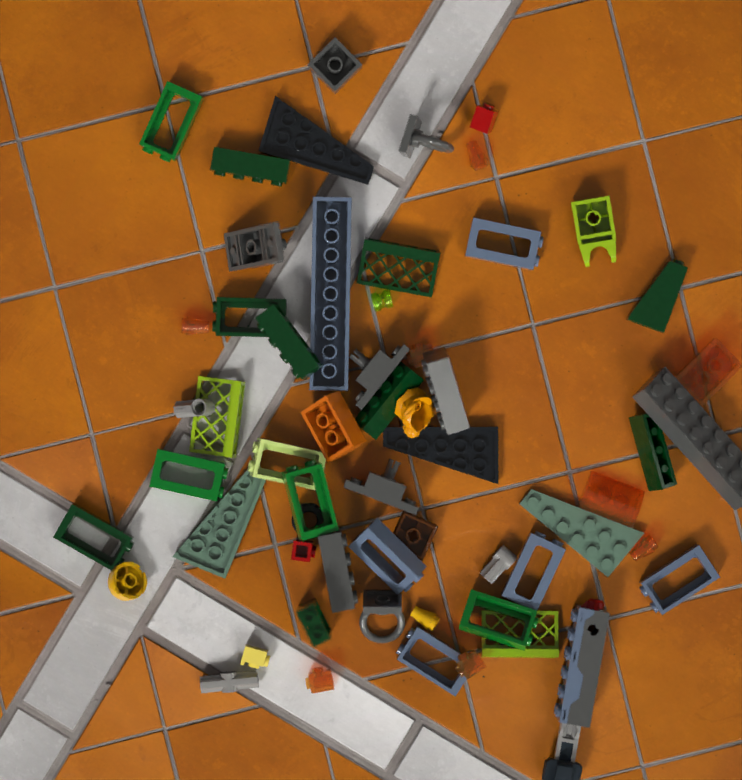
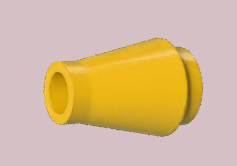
(426, 618)

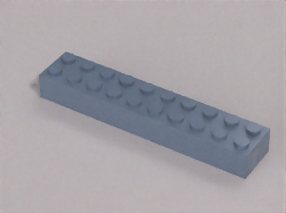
(331, 291)

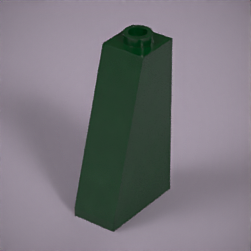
(659, 299)

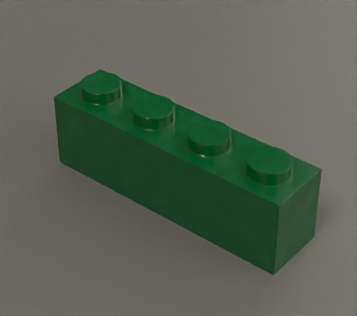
(250, 165)
(289, 342)
(382, 405)
(652, 452)

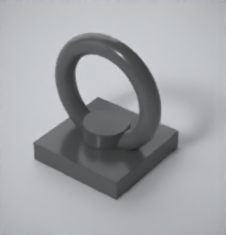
(414, 137)
(382, 603)

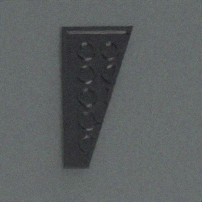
(303, 142)
(466, 451)

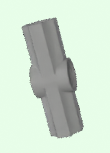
(229, 681)

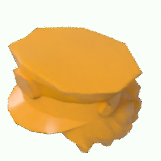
(414, 411)

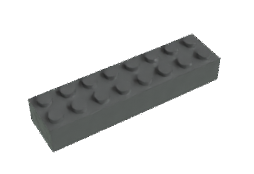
(694, 433)

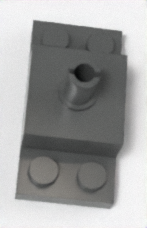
(255, 247)
(375, 371)
(384, 488)

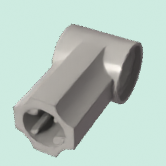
(193, 408)
(500, 561)

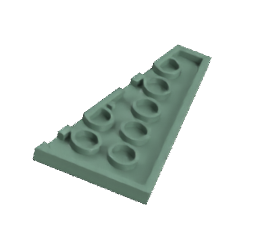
(220, 533)
(591, 535)

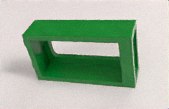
(147, 140)
(218, 468)
(329, 519)
(503, 607)

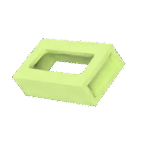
(264, 444)

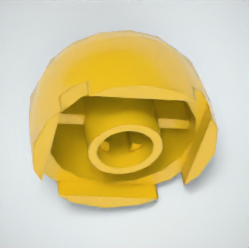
(127, 581)

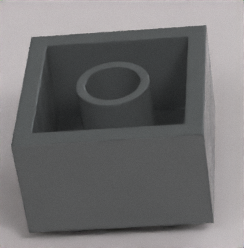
(335, 65)

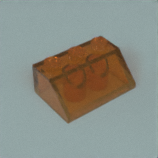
(611, 499)

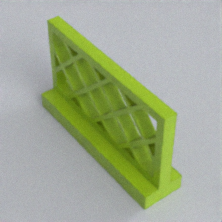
(233, 418)
(531, 651)

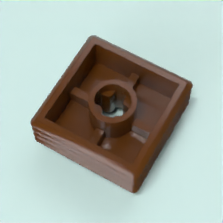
(425, 533)

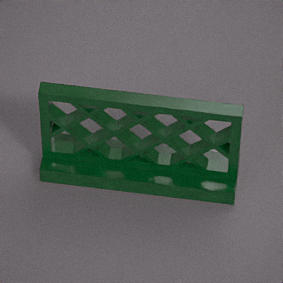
(400, 250)

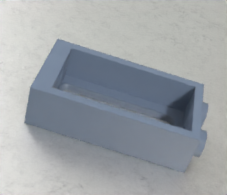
(501, 258)
(393, 549)
(521, 563)
(685, 592)
(404, 656)

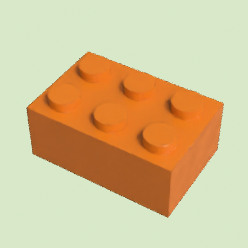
(333, 426)

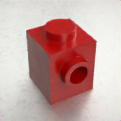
(484, 118)
(303, 550)

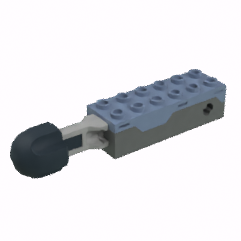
(578, 687)

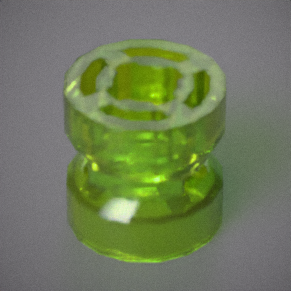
(377, 300)

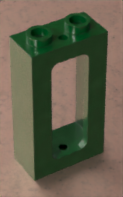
(223, 303)
(84, 548)
(314, 622)

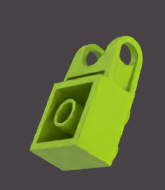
(594, 234)

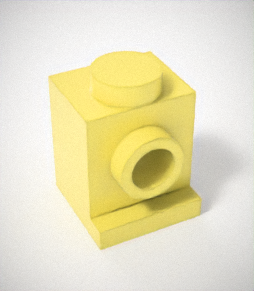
(255, 657)

